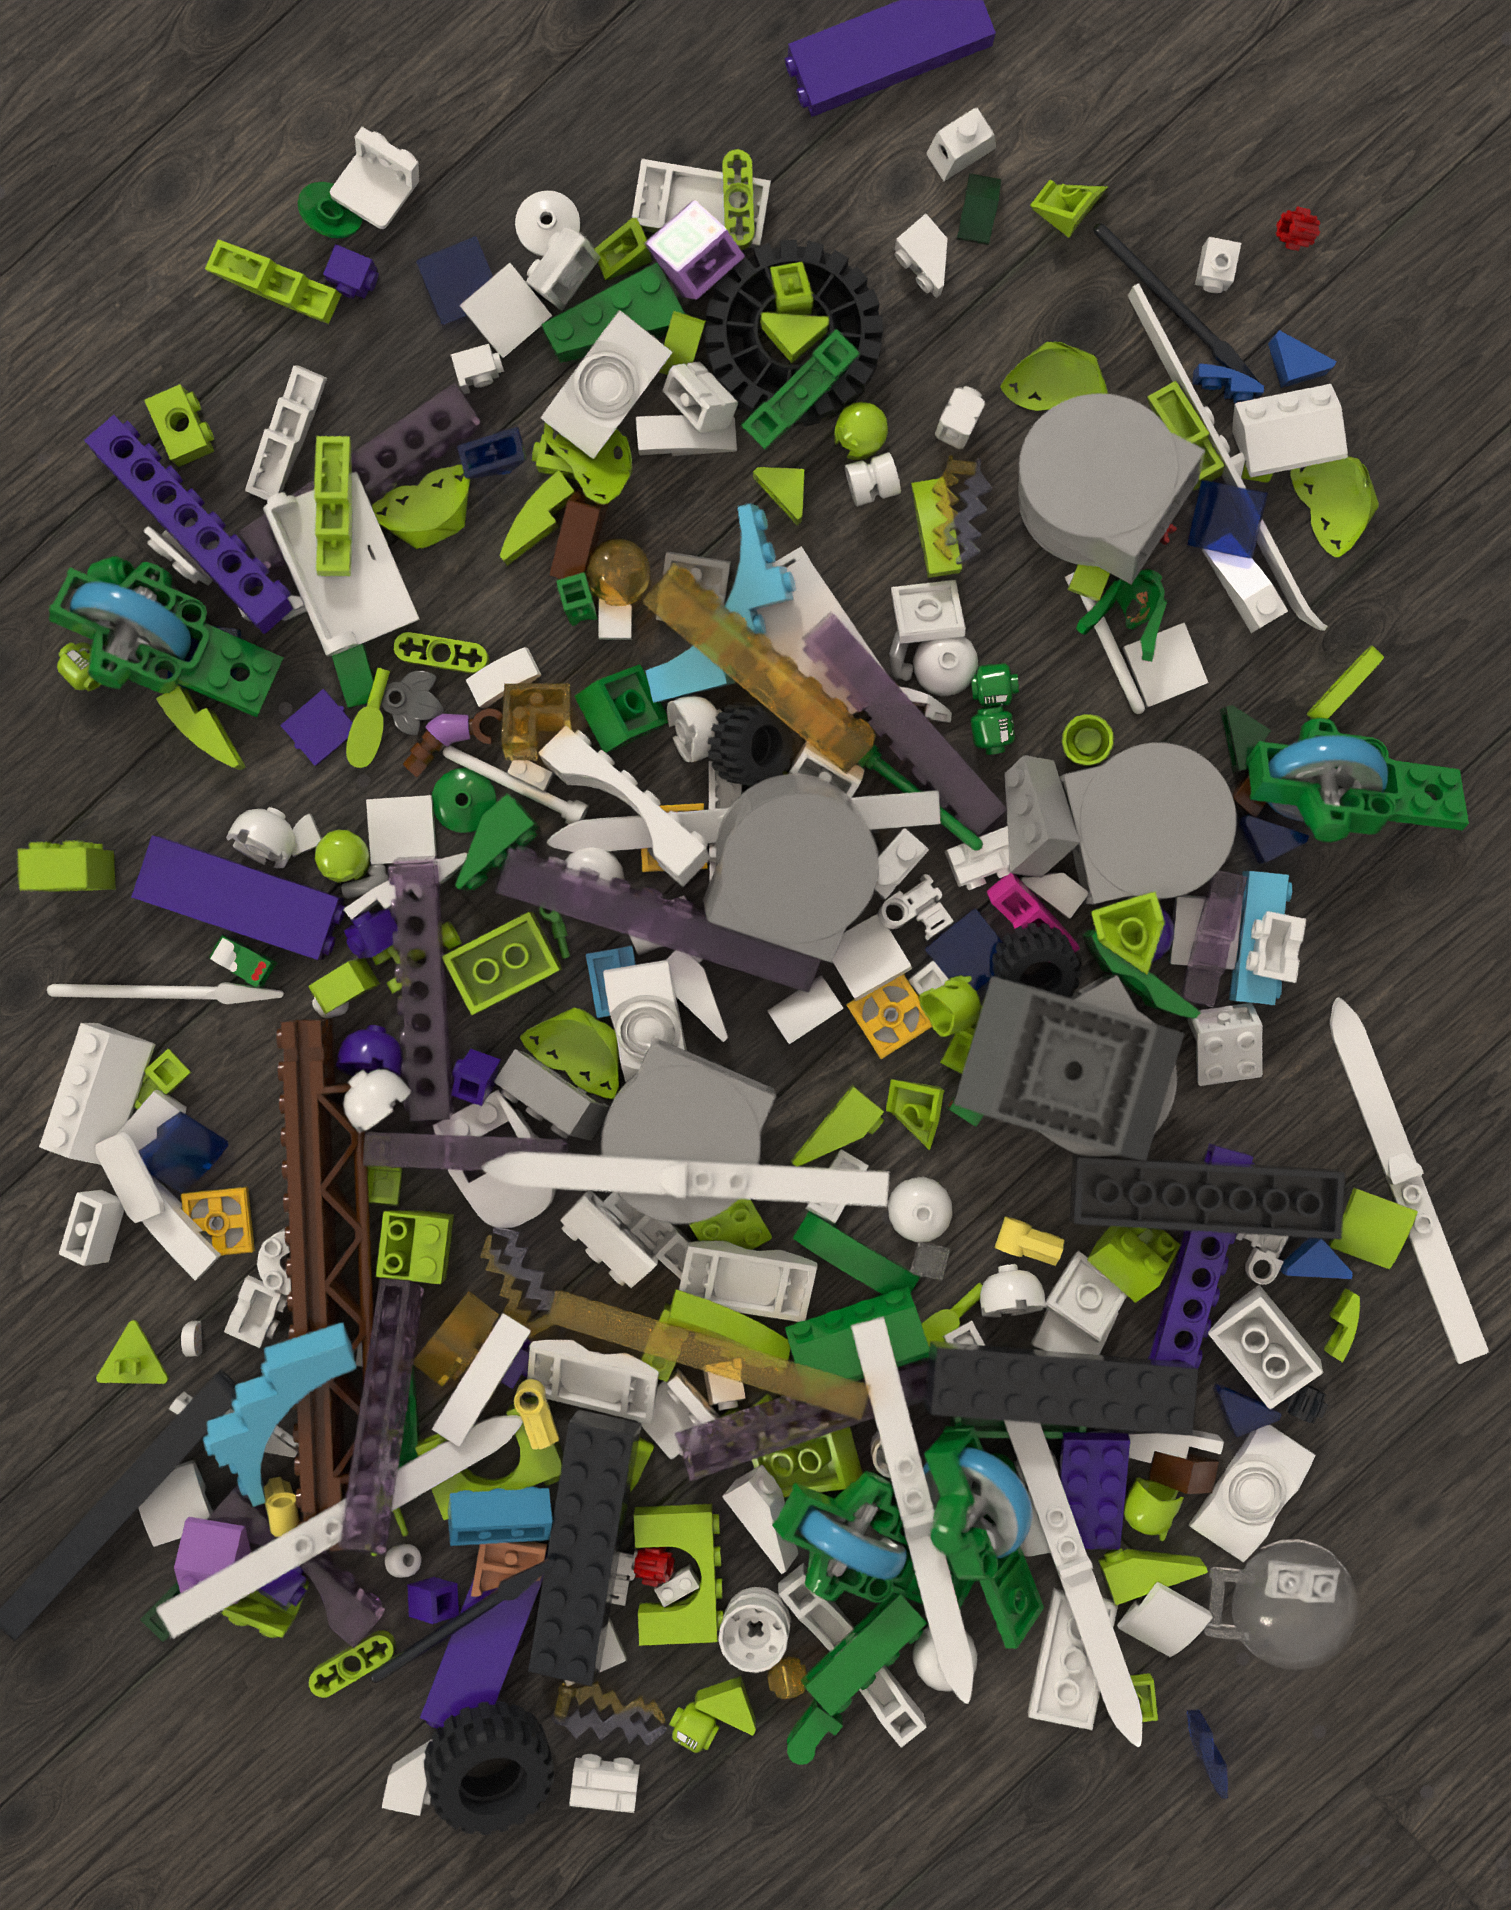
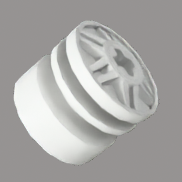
(756, 1647)

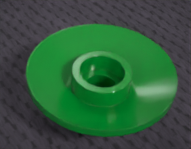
(324, 213)
(480, 799)

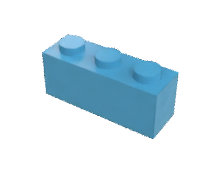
(499, 1516)

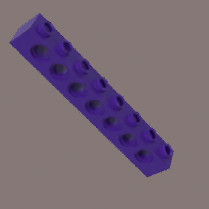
(109, 445)
(1183, 1289)

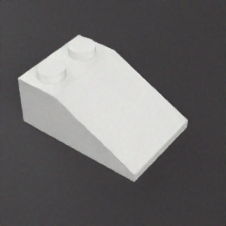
(562, 267)

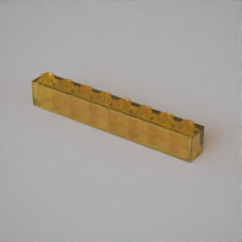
(760, 668)

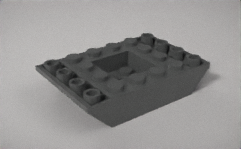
(1021, 1058)

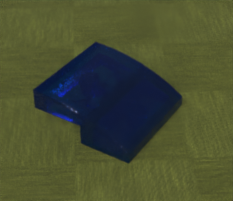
(454, 276)
(182, 1151)
(1207, 1752)

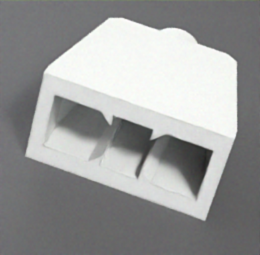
(964, 141)

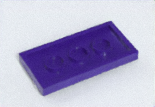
(1095, 1484)

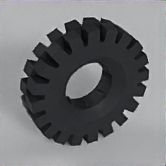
(748, 291)

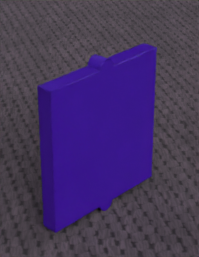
(318, 727)

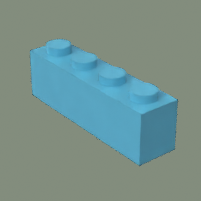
(1261, 894)

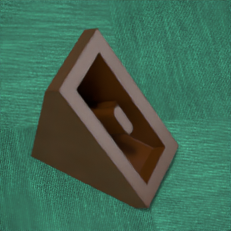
(1186, 1475)

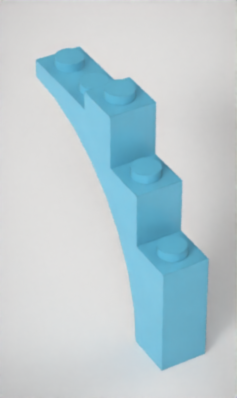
(755, 588)
(289, 1374)

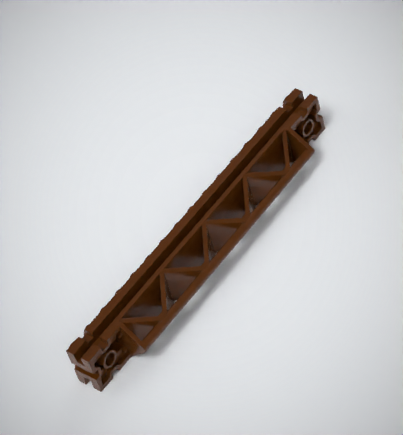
(313, 1265)

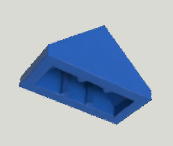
(1297, 361)
(1315, 1259)

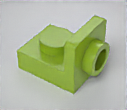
(550, 463)

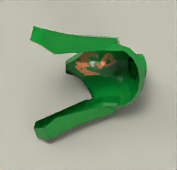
(1148, 593)

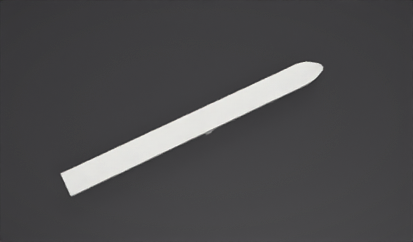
(1233, 465)
(633, 833)
(691, 1178)
(1406, 1182)
(914, 1504)
(326, 1528)
(1077, 1577)

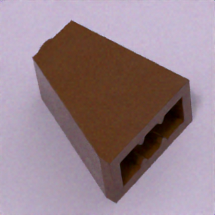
(578, 535)

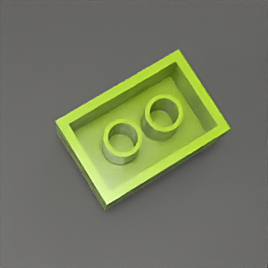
(66, 867)
(502, 963)

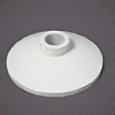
(528, 219)

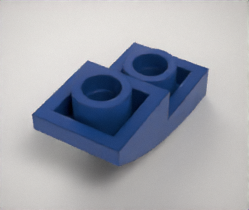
(1237, 385)

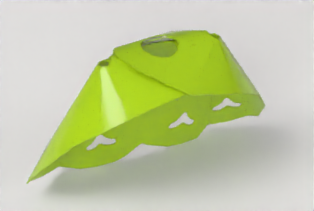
(1056, 375)
(605, 471)
(1338, 497)
(429, 511)
(581, 1046)

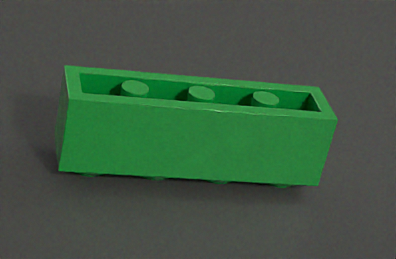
(863, 1653)

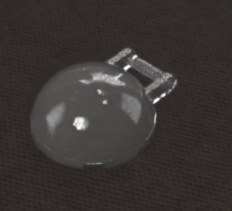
(1288, 1605)

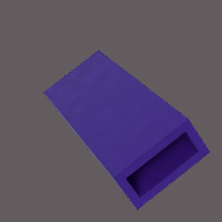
(885, 49)
(239, 898)
(478, 1656)

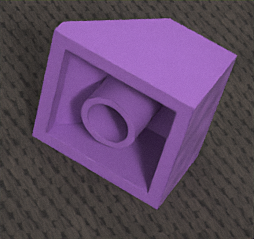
(207, 1549)

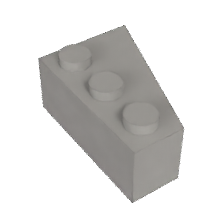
(1037, 817)
(550, 1097)

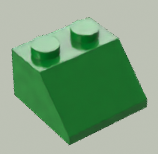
(621, 708)

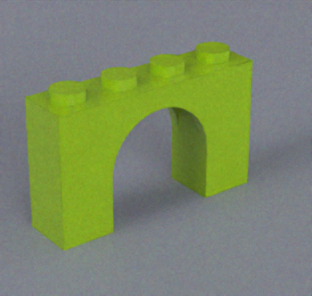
(534, 1467)
(693, 1531)

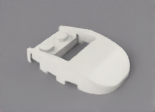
(492, 1199)

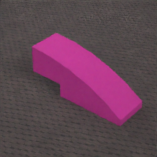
(1023, 906)

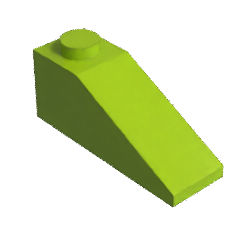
(843, 1125)
(1135, 1572)

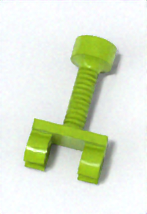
(450, 940)

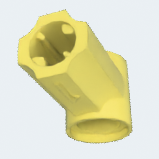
(1021, 1239)
(536, 1416)
(280, 1506)

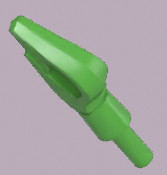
(558, 929)

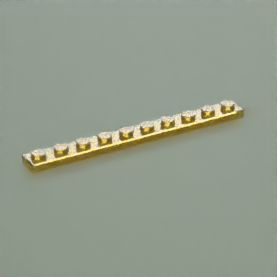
(709, 1354)

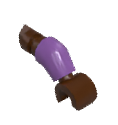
(443, 732)

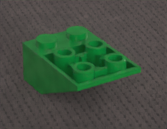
(500, 828)

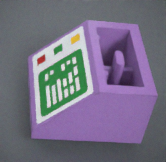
(694, 250)

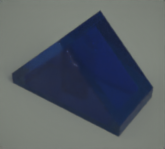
(492, 454)
(1269, 839)
(1243, 1412)

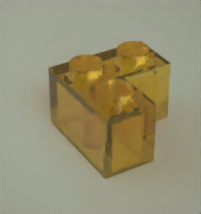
(531, 710)
(455, 1341)

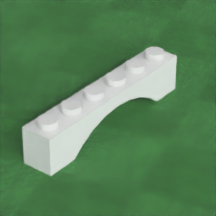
(578, 764)
(830, 1625)

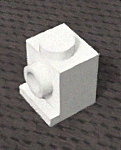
(477, 367)

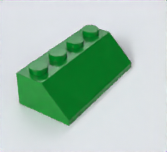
(830, 1343)

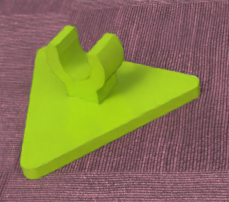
(132, 1360)

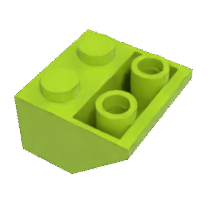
(415, 1246)
(1134, 1258)

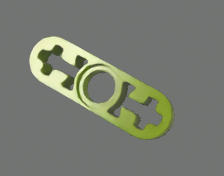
(728, 190)
(416, 657)
(1346, 684)
(328, 1668)

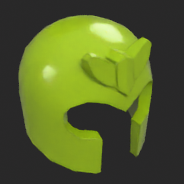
(861, 429)
(1087, 740)
(342, 856)
(951, 1006)
(1147, 1510)

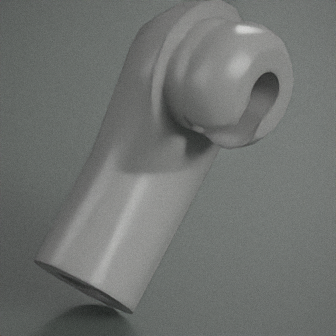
(897, 655)
(362, 886)

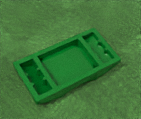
(1147, 986)

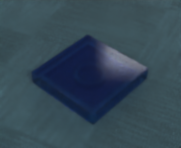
(1227, 519)
(966, 949)

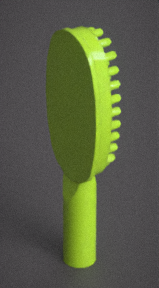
(368, 725)
(948, 1319)

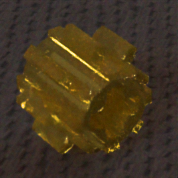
(785, 1678)

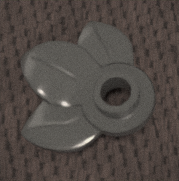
(416, 701)

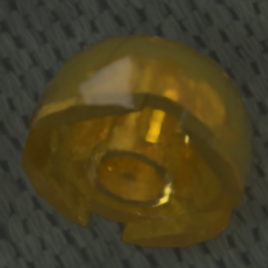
(618, 572)

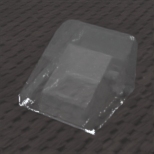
(930, 1260)

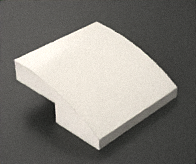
(1185, 920)
(173, 1502)
(1165, 1620)

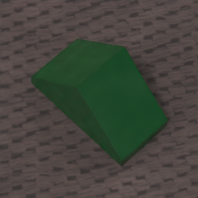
(979, 209)
(1241, 735)

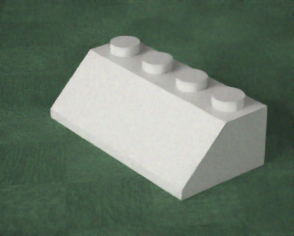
(96, 1091)

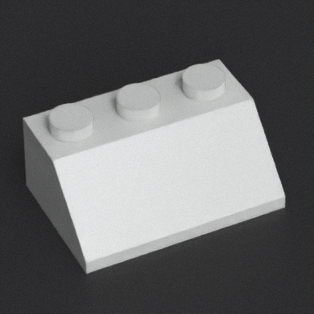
(1290, 430)
(608, 1240)
(1265, 1347)

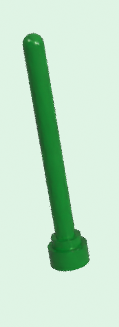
(874, 760)

